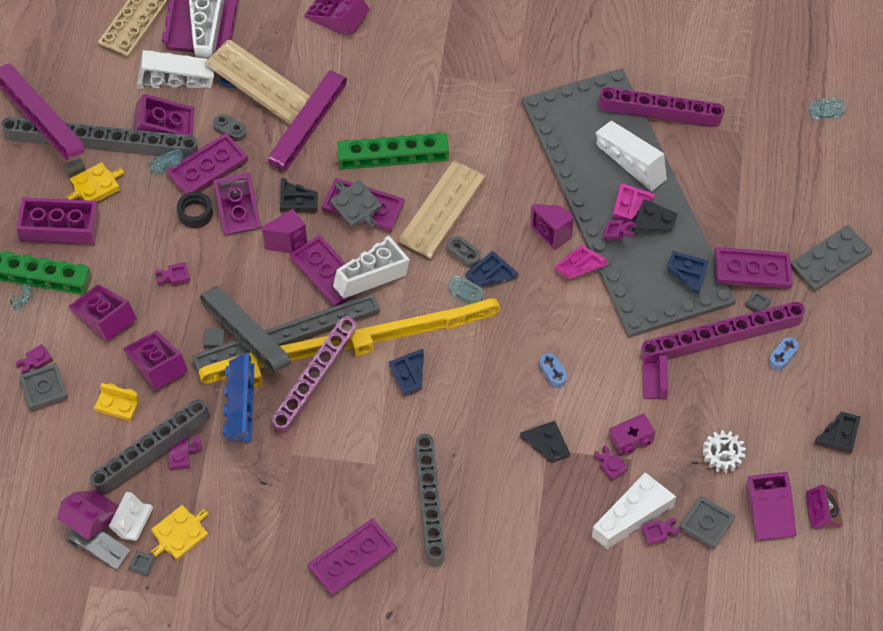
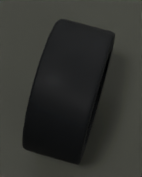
(197, 221)

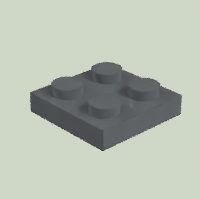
(43, 387)
(707, 522)

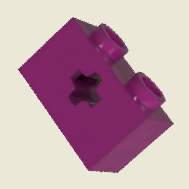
(631, 434)

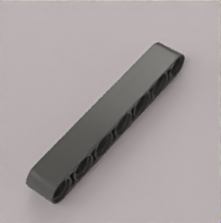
(245, 330)
(141, 447)
(432, 508)

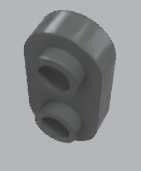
(229, 126)
(464, 252)

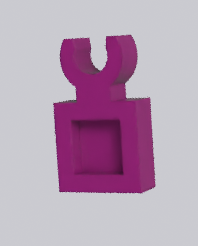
(617, 228)
(176, 274)
(36, 358)
(611, 465)
(657, 531)

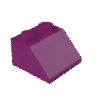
(552, 224)
(284, 233)

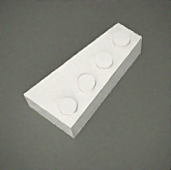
(205, 23)
(173, 70)
(633, 154)
(373, 268)
(635, 508)

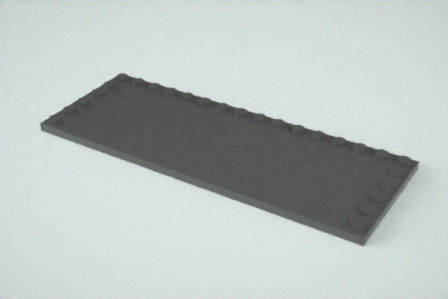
(636, 267)

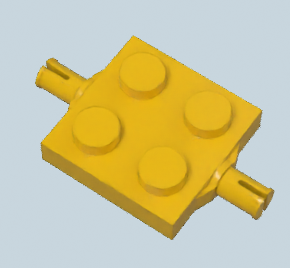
(95, 183)
(179, 532)

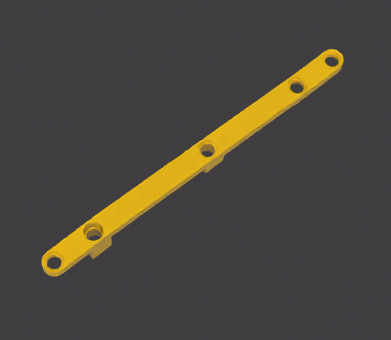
(364, 338)

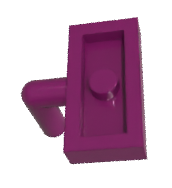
(180, 453)

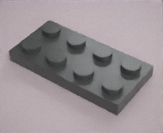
(831, 258)

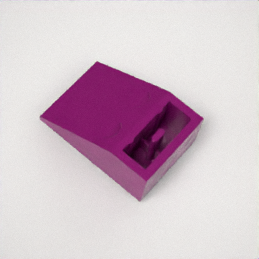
(338, 15)
(771, 505)

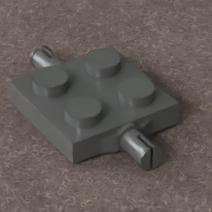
(356, 204)

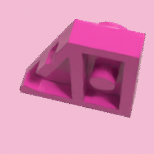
(629, 202)
(580, 262)

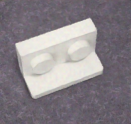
(130, 517)

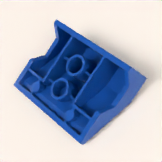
(240, 399)

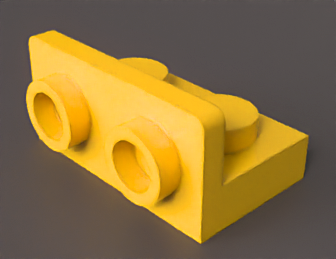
(117, 402)

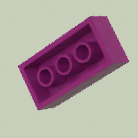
(58, 220)

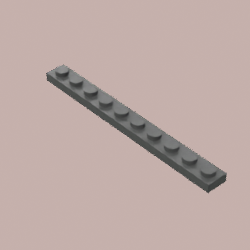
(295, 330)

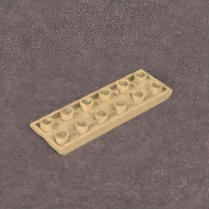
(132, 25)
(258, 81)
(442, 209)

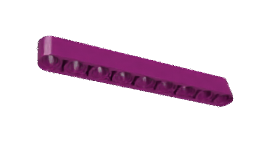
(40, 113)
(729, 326)

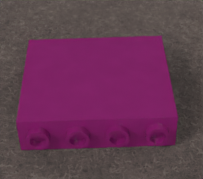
(179, 26)

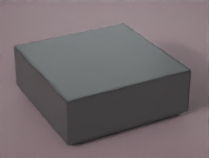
(74, 167)
(758, 301)
(214, 337)
(141, 563)

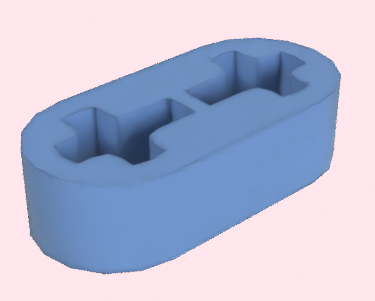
(780, 351)
(550, 372)

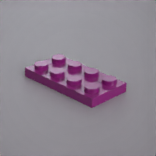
(207, 164)
(385, 217)
(320, 265)
(753, 267)
(352, 557)

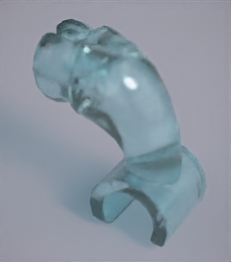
(27, 293)

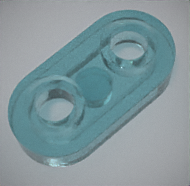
(826, 108)
(160, 163)
(467, 290)

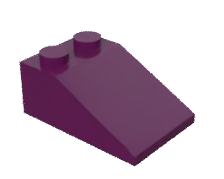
(163, 116)
(237, 203)
(104, 312)
(156, 360)
(87, 512)

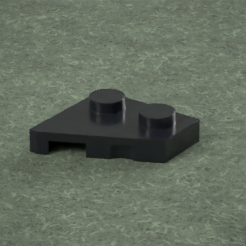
(297, 198)
(654, 218)
(840, 433)
(547, 441)

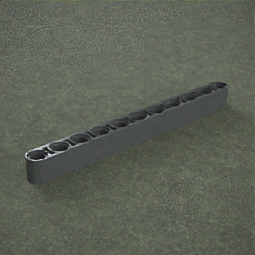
(106, 138)

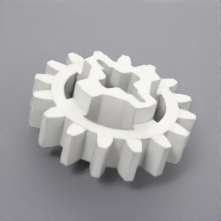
(725, 459)

